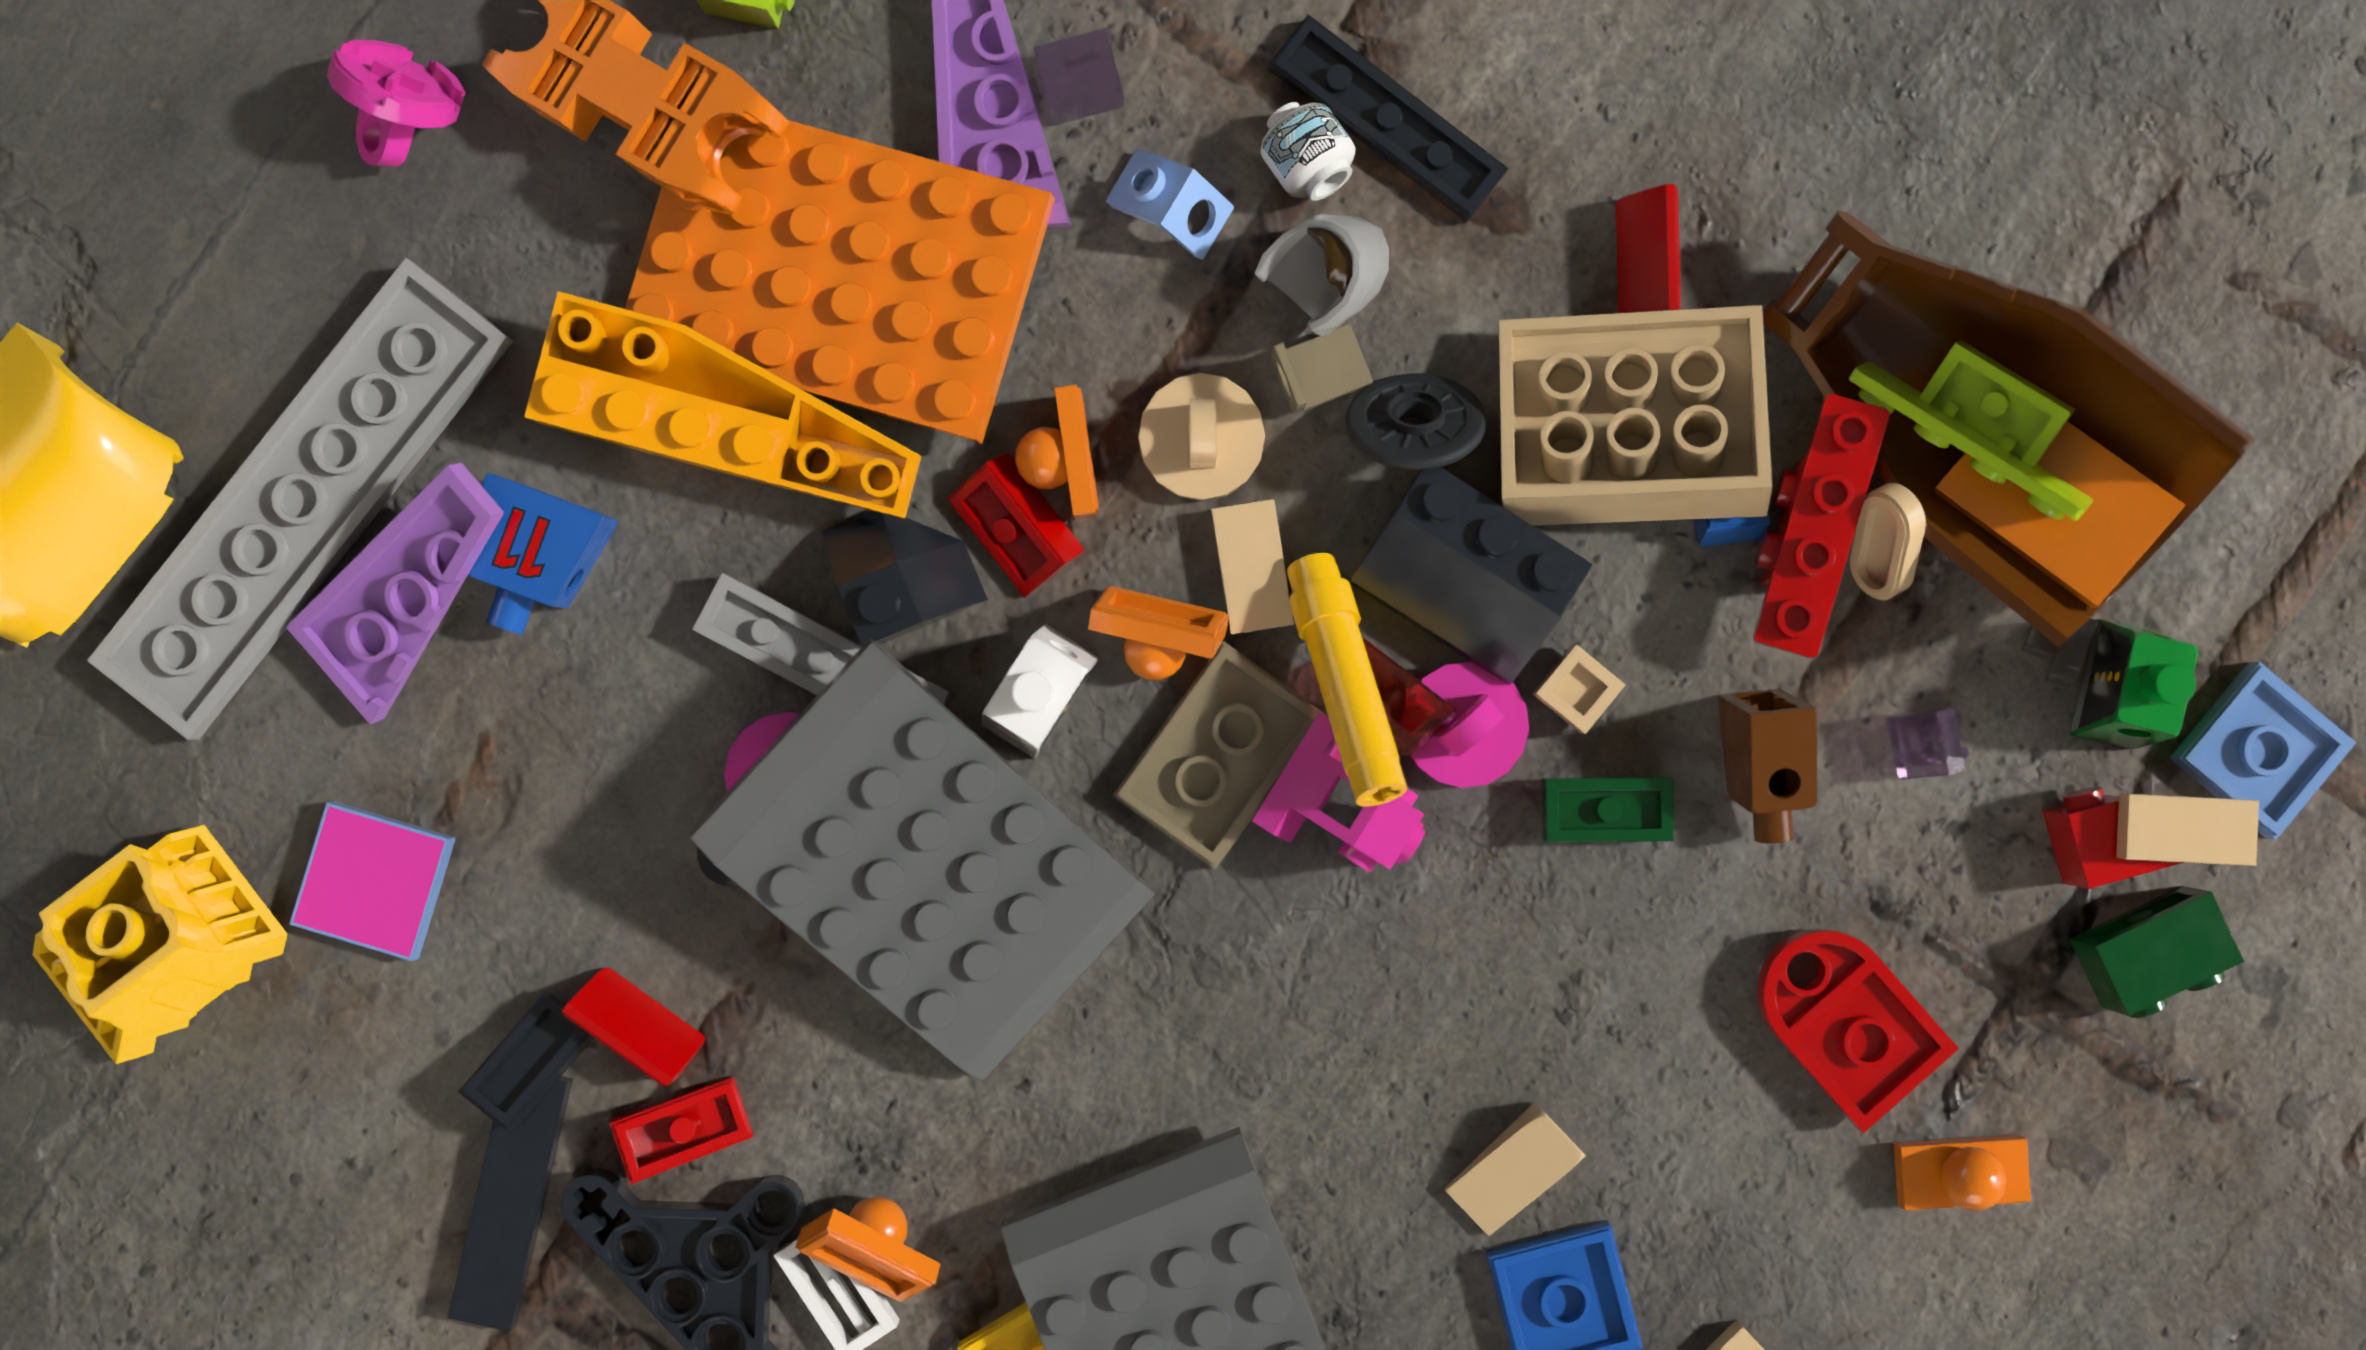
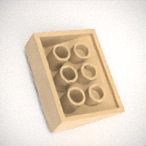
(1635, 416)

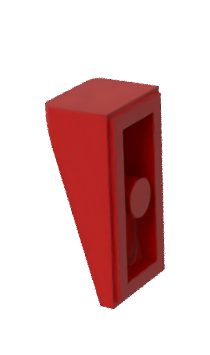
(680, 1129)

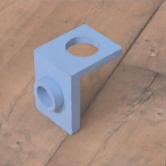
(1164, 195)

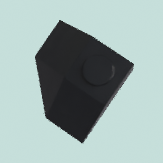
(899, 574)

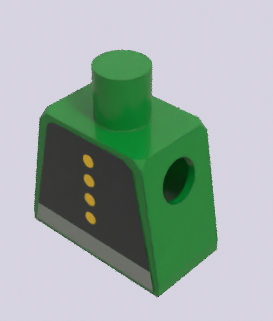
(2134, 686)

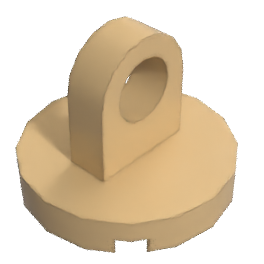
(1201, 437)

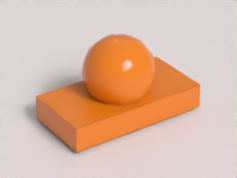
(1054, 456)
(1157, 630)
(1962, 1172)
(870, 1248)

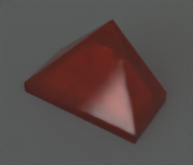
(1410, 706)

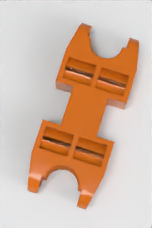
(673, 116)

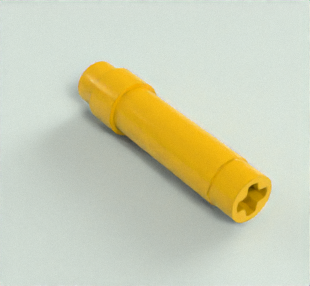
(1329, 624)

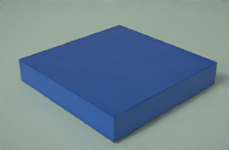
(1565, 1292)

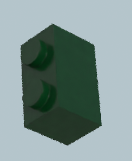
(2157, 952)

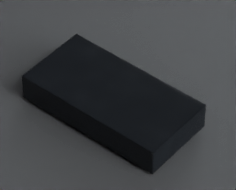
(526, 1064)

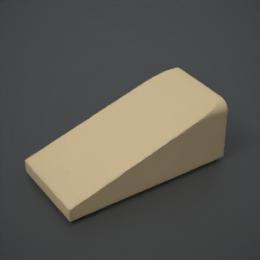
(1514, 1169)

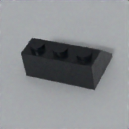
(1470, 573)

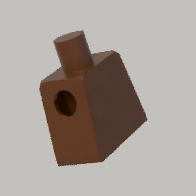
(1769, 758)

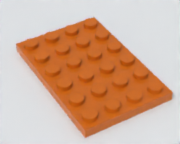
(854, 273)

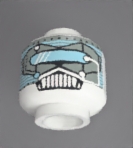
(1308, 150)

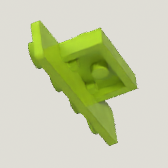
(1987, 415)

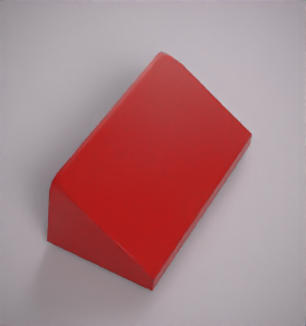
(1648, 250)
(1015, 524)
(635, 1026)

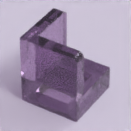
(1079, 76)

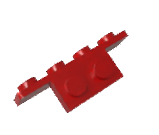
(1816, 525)

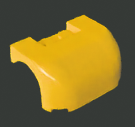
(74, 488)

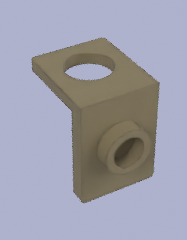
(1321, 369)

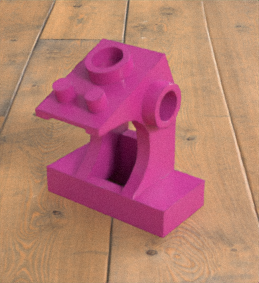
(1378, 834)

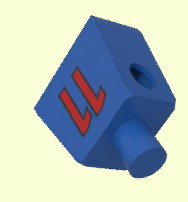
(537, 551)

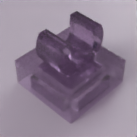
(1926, 743)

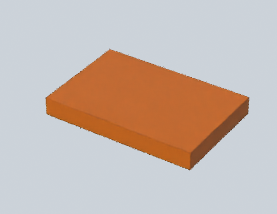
(2082, 554)

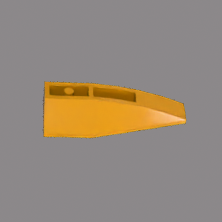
(703, 405)

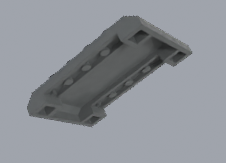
(921, 862)
(1163, 1260)

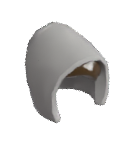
(1328, 267)

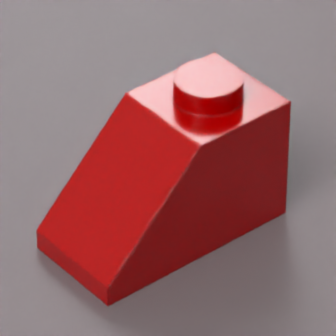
(2086, 840)

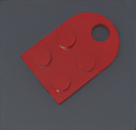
(1851, 1025)

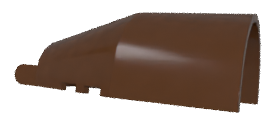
(1906, 319)

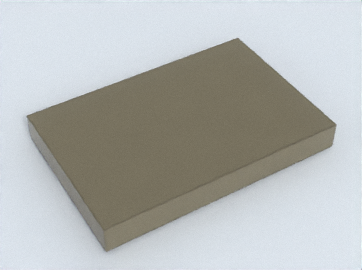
(1217, 755)

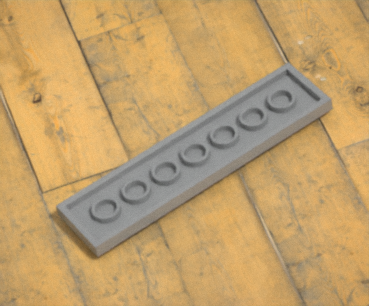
(300, 500)

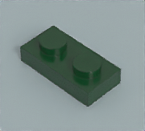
(1608, 809)

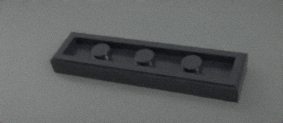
(1388, 118)
(508, 1215)

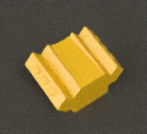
(155, 939)

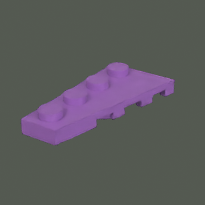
(986, 101)
(395, 592)

